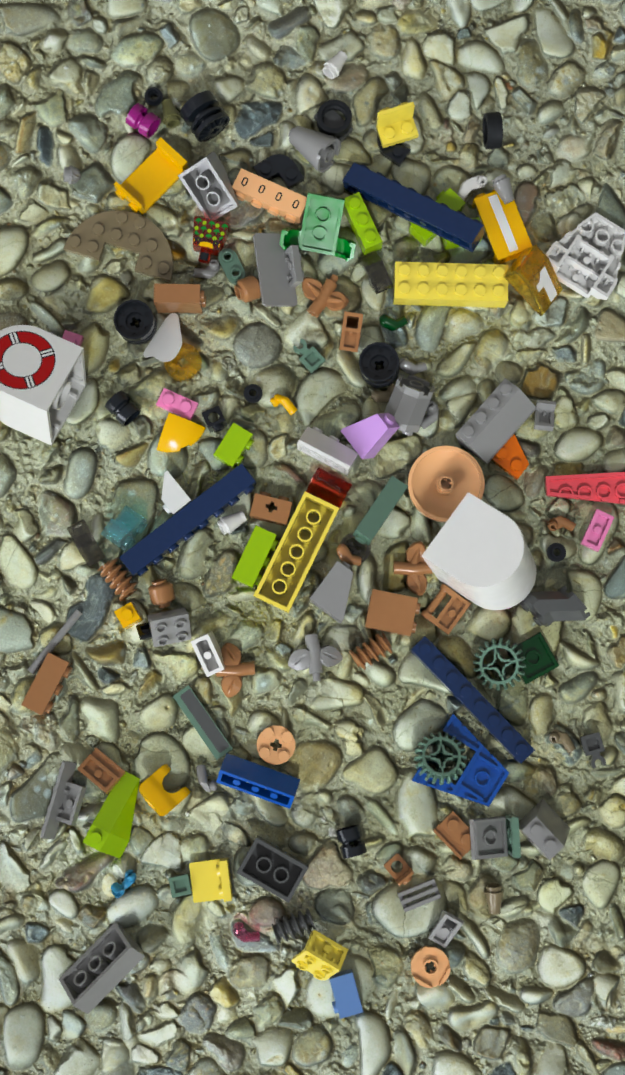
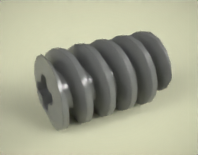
(292, 926)

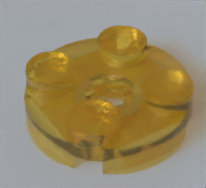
(189, 370)

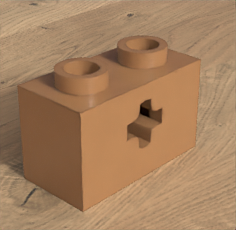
(261, 512)

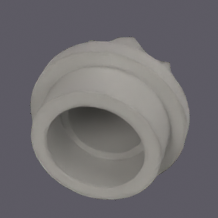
(71, 175)

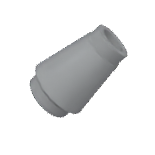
(503, 188)

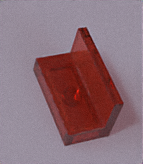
(328, 487)

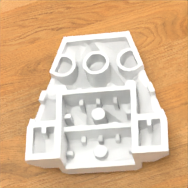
(589, 257)

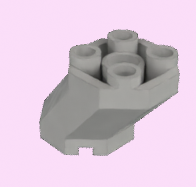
(410, 403)

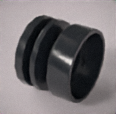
(204, 116)
(134, 311)
(378, 354)

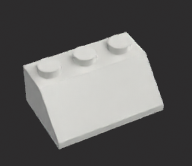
(327, 450)

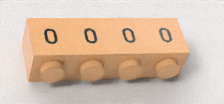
(269, 196)

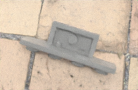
(65, 801)

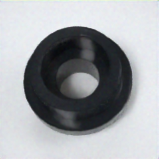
(153, 92)
(253, 399)
(550, 554)

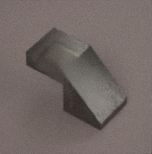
(376, 272)
(86, 542)

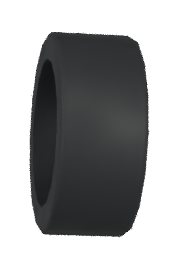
(334, 105)
(492, 130)

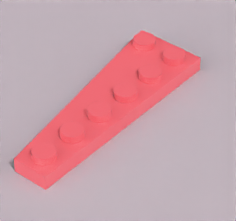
(588, 487)

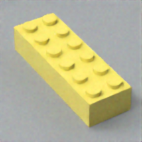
(450, 284)
(296, 552)

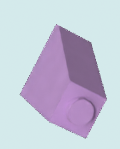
(371, 434)

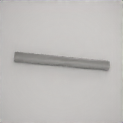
(54, 642)

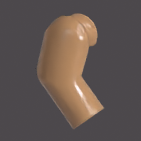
(559, 522)
(346, 556)

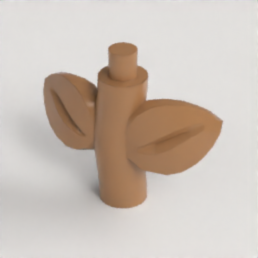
(323, 295)
(414, 568)
(234, 670)

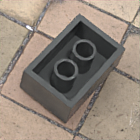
(273, 868)

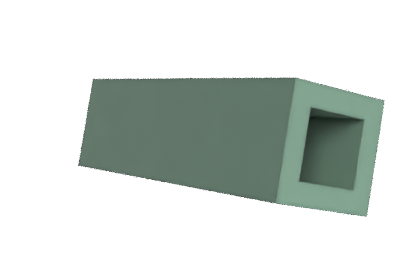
(379, 511)

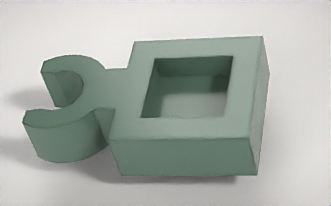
(310, 357)

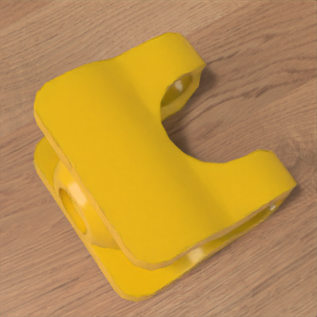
(157, 797)

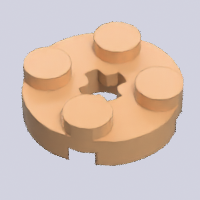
(266, 751)
(433, 977)

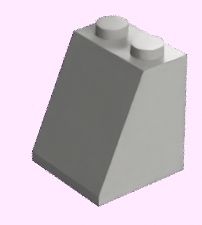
(334, 591)
(544, 829)

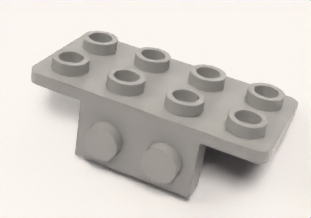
(277, 270)

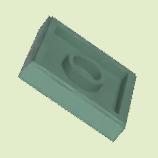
(513, 835)

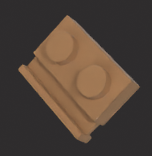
(101, 770)
(454, 834)

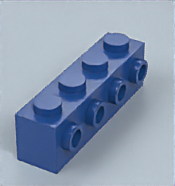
(262, 781)

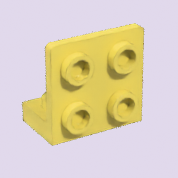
(396, 124)
(211, 880)
(321, 956)

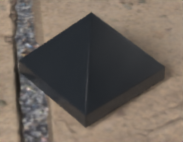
(144, 631)

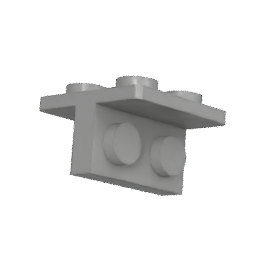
(169, 627)

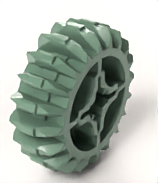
(516, 659)
(432, 758)

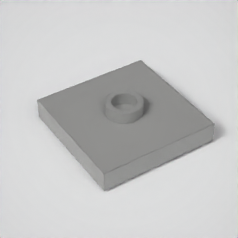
(488, 837)

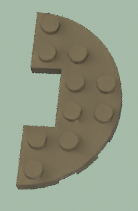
(127, 232)

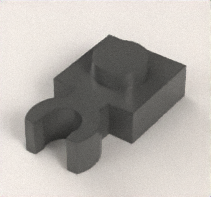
(593, 745)

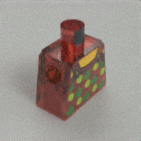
(209, 237)

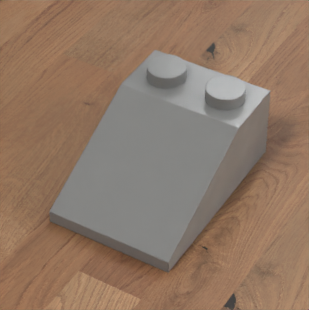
(210, 187)

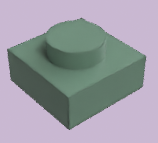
(180, 885)

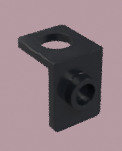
(215, 426)

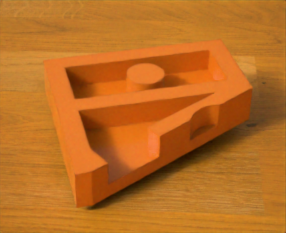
(511, 458)

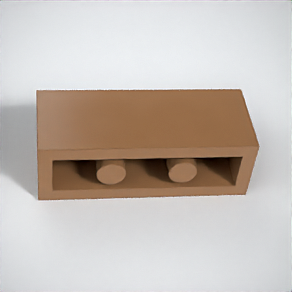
(47, 684)

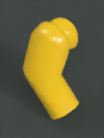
(285, 401)

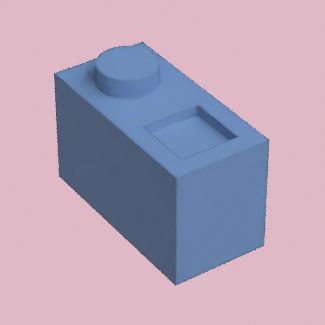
(346, 994)

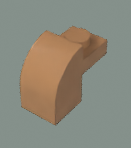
(351, 331)

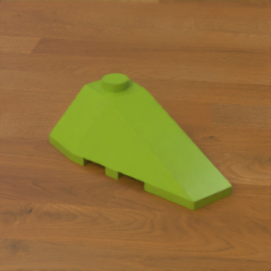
(113, 823)

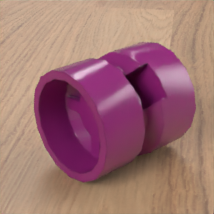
(145, 122)

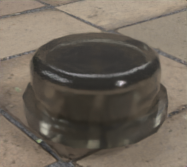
(355, 547)

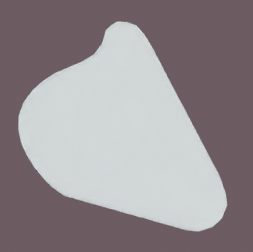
(166, 341)

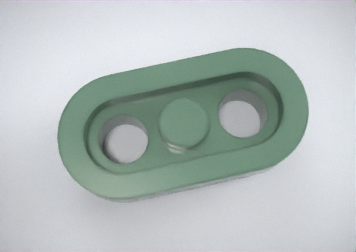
(231, 265)

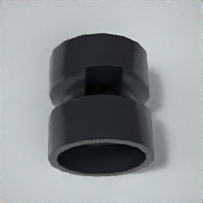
(120, 406)
(349, 834)

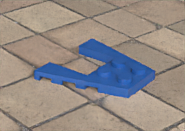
(481, 776)

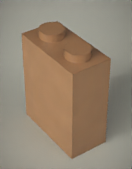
(179, 298)
(392, 613)

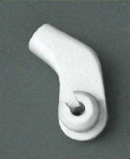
(471, 184)

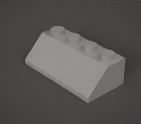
(495, 421)
(101, 968)

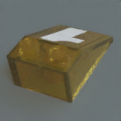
(534, 279)

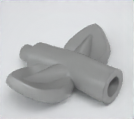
(314, 657)

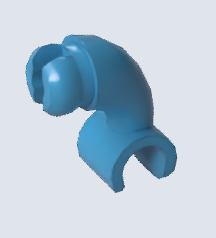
(118, 889)

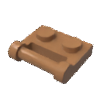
(450, 613)

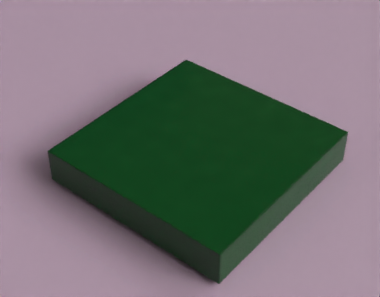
(538, 657)

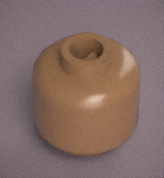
(247, 289)
(161, 593)

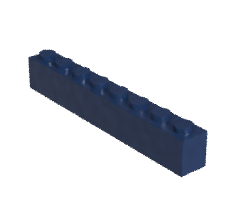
(414, 207)
(188, 520)
(472, 700)

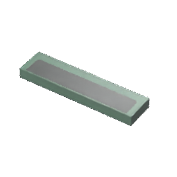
(202, 722)

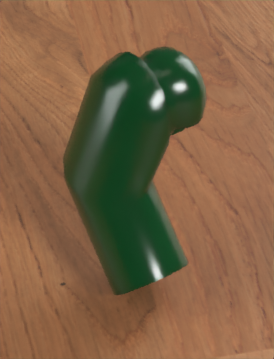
(392, 324)

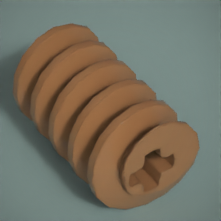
(118, 579)
(371, 651)

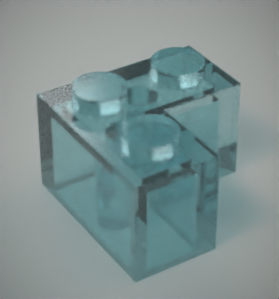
(124, 528)

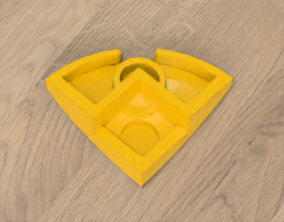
(178, 434)

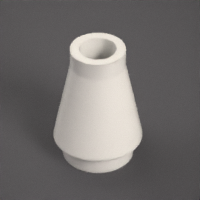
(334, 66)
(231, 522)

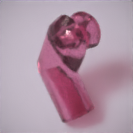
(244, 935)

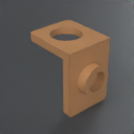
(404, 875)

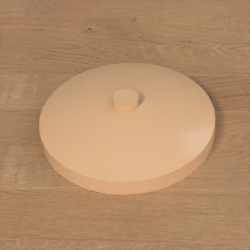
(442, 480)

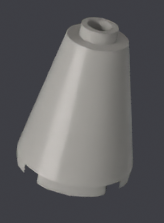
(315, 147)

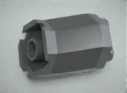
(554, 607)

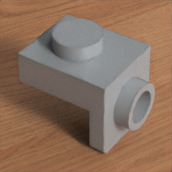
(544, 415)

